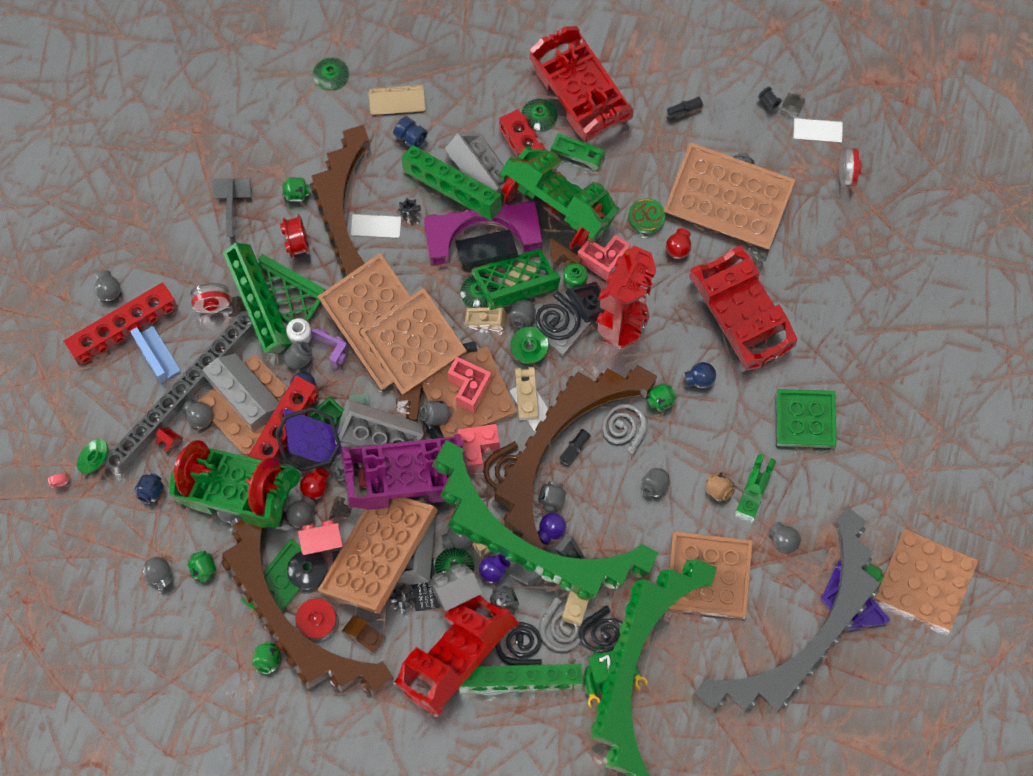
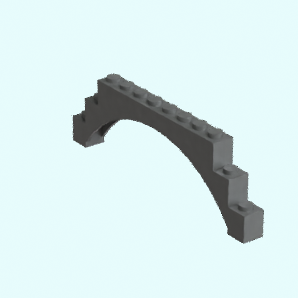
(852, 593)

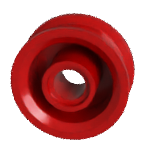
(295, 235)

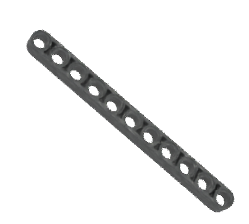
(178, 400)

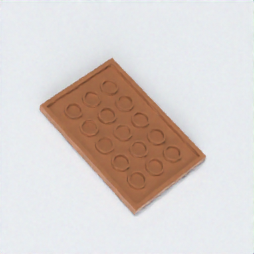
(729, 196)
(359, 302)
(377, 553)

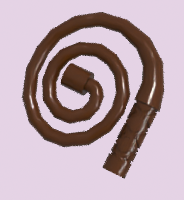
(494, 456)

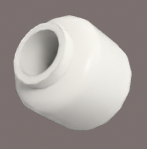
(299, 331)

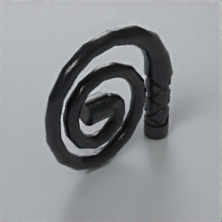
(555, 321)
(604, 633)
(519, 641)

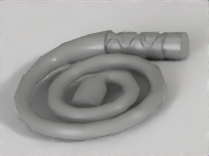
(621, 424)
(565, 629)

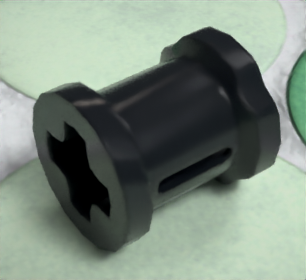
(769, 98)

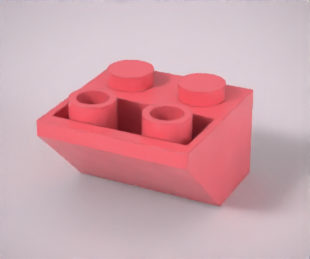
(320, 538)

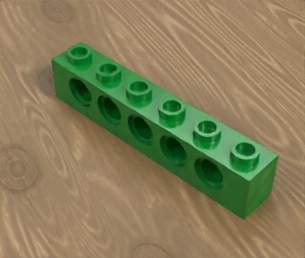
(452, 182)
(257, 298)
(524, 678)

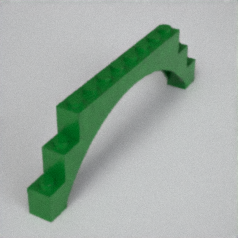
(482, 527)
(646, 606)

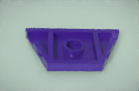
(309, 437)
(871, 616)

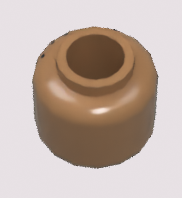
(720, 486)

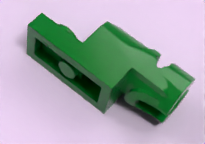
(755, 488)

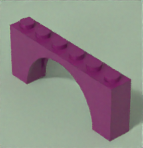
(443, 229)

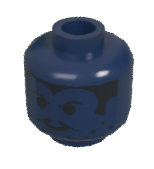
(149, 488)

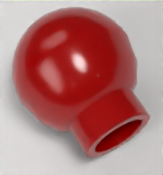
(679, 244)
(314, 484)

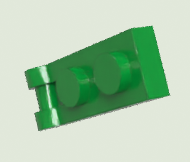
(577, 151)

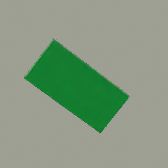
(277, 578)

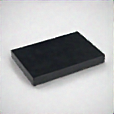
(486, 249)

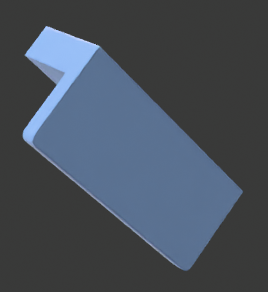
(156, 353)

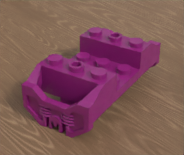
(396, 471)

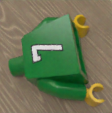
(597, 674)

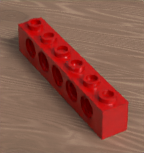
(516, 121)
(124, 314)
(267, 439)

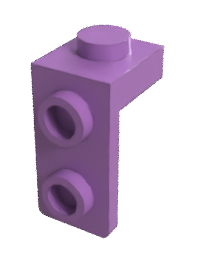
(340, 352)

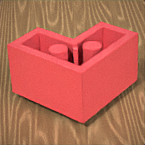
(601, 259)
(473, 383)
(477, 441)

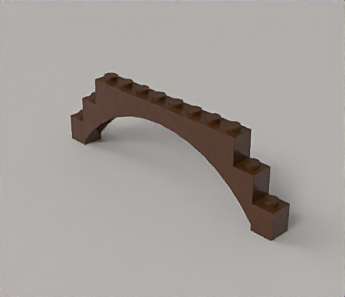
(331, 194)
(577, 399)
(307, 658)

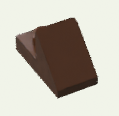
(561, 254)
(412, 401)
(363, 634)

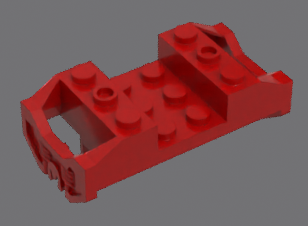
(580, 83)
(626, 299)
(743, 307)
(455, 653)

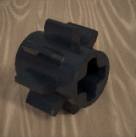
(409, 215)
(408, 598)

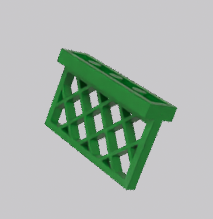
(296, 281)
(522, 289)

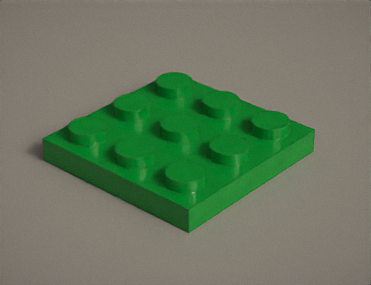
(806, 418)

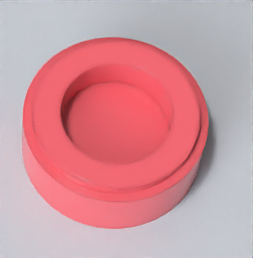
(58, 480)

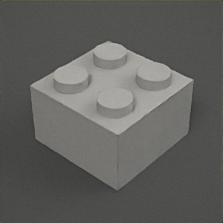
(454, 586)

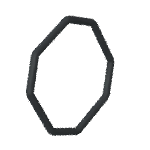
(299, 413)

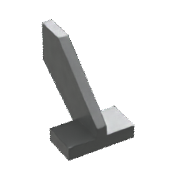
(231, 190)
(566, 548)

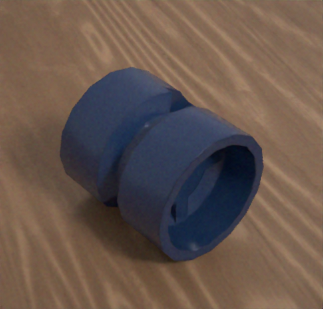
(408, 131)

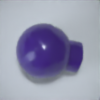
(551, 527)
(493, 568)

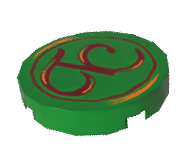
(646, 216)

